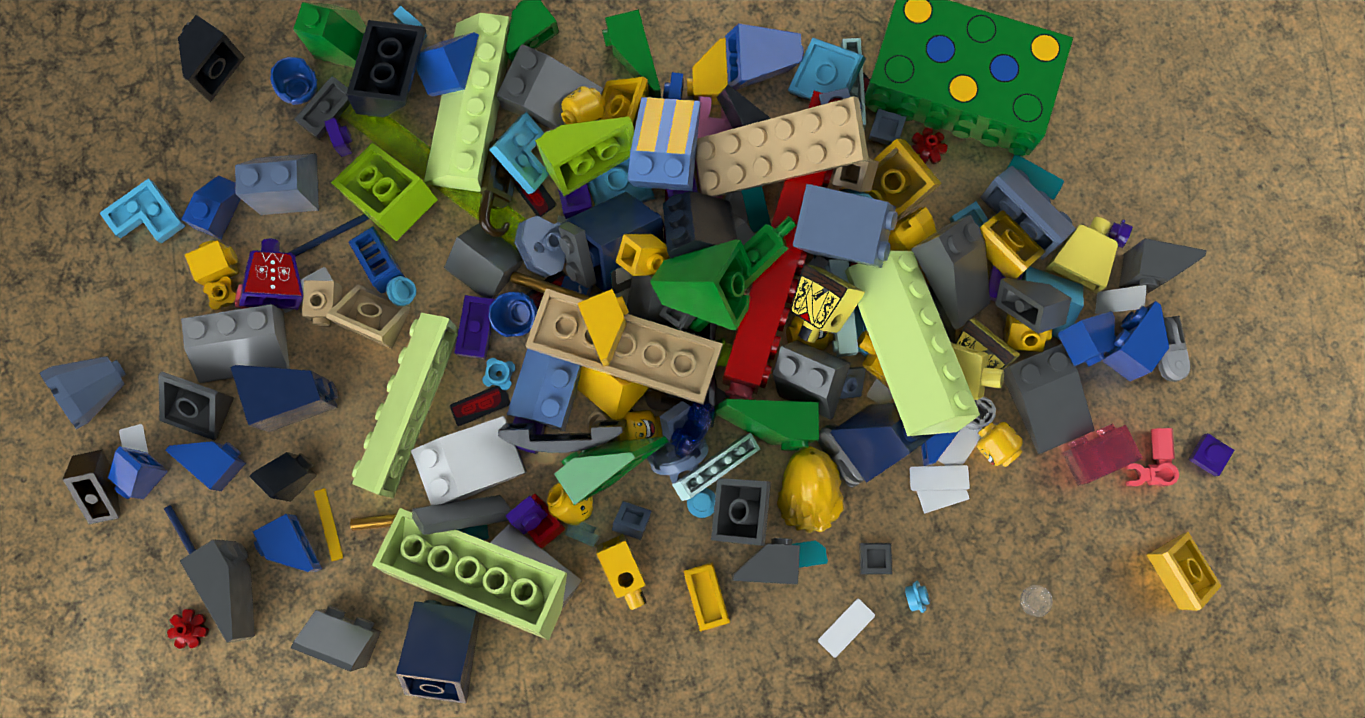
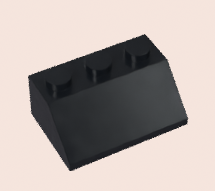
(385, 67)
(696, 222)

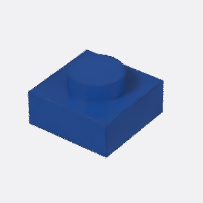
(674, 88)

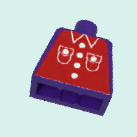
(271, 278)

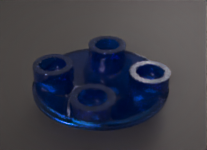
(694, 430)

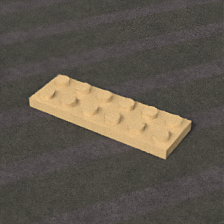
(782, 148)
(645, 354)

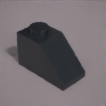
(284, 476)

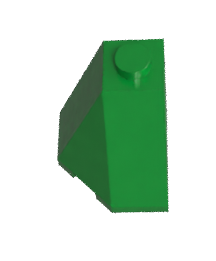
(330, 32)
(707, 283)

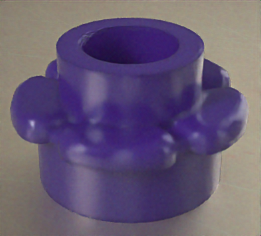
(1120, 232)

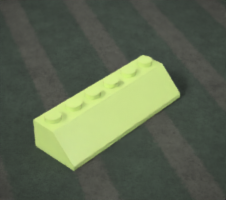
(470, 115)
(913, 346)
(406, 405)
(474, 575)

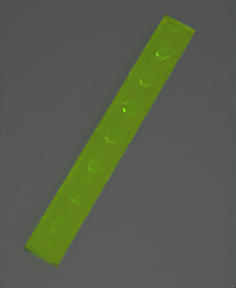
(415, 155)

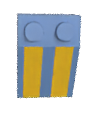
(664, 144)

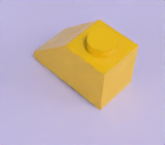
(709, 74)
(605, 322)

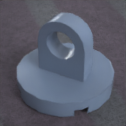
(667, 463)

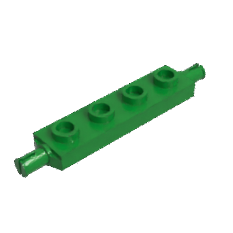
(762, 252)

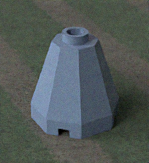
(84, 387)

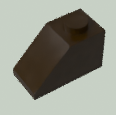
(91, 488)

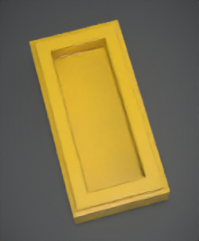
(706, 596)

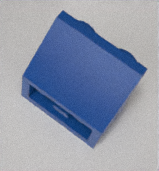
(1140, 343)

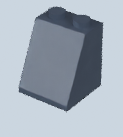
(279, 183)
(845, 226)

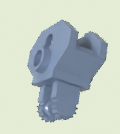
(544, 238)

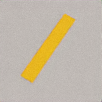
(328, 524)

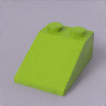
(585, 150)
(385, 191)

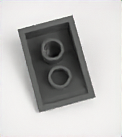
(538, 86)
(956, 269)
(1049, 398)
(225, 586)

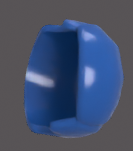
(293, 80)
(512, 314)

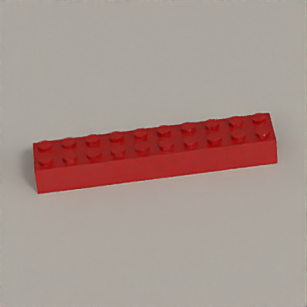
(771, 290)

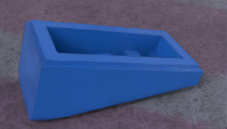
(383, 274)

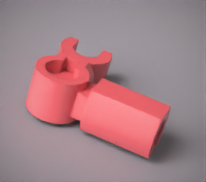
(1163, 472)

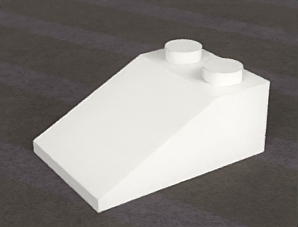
(467, 462)

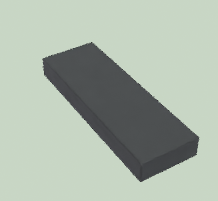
(460, 514)

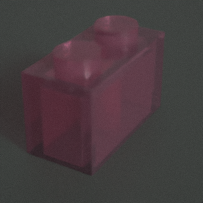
(1101, 455)

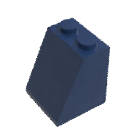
(605, 229)
(282, 396)
(876, 439)
(438, 652)

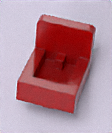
(548, 528)

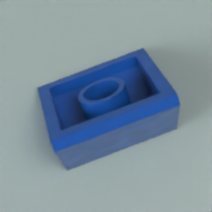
(447, 64)

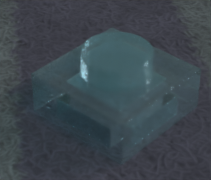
(583, 533)

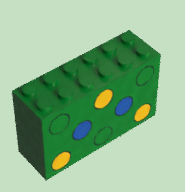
(969, 73)

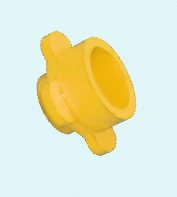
(226, 298)

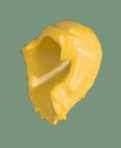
(810, 491)

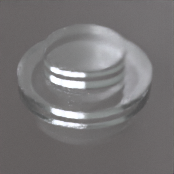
(1036, 601)

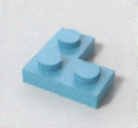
(515, 153)
(146, 206)

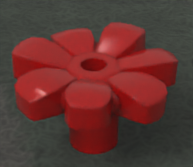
(929, 145)
(187, 629)

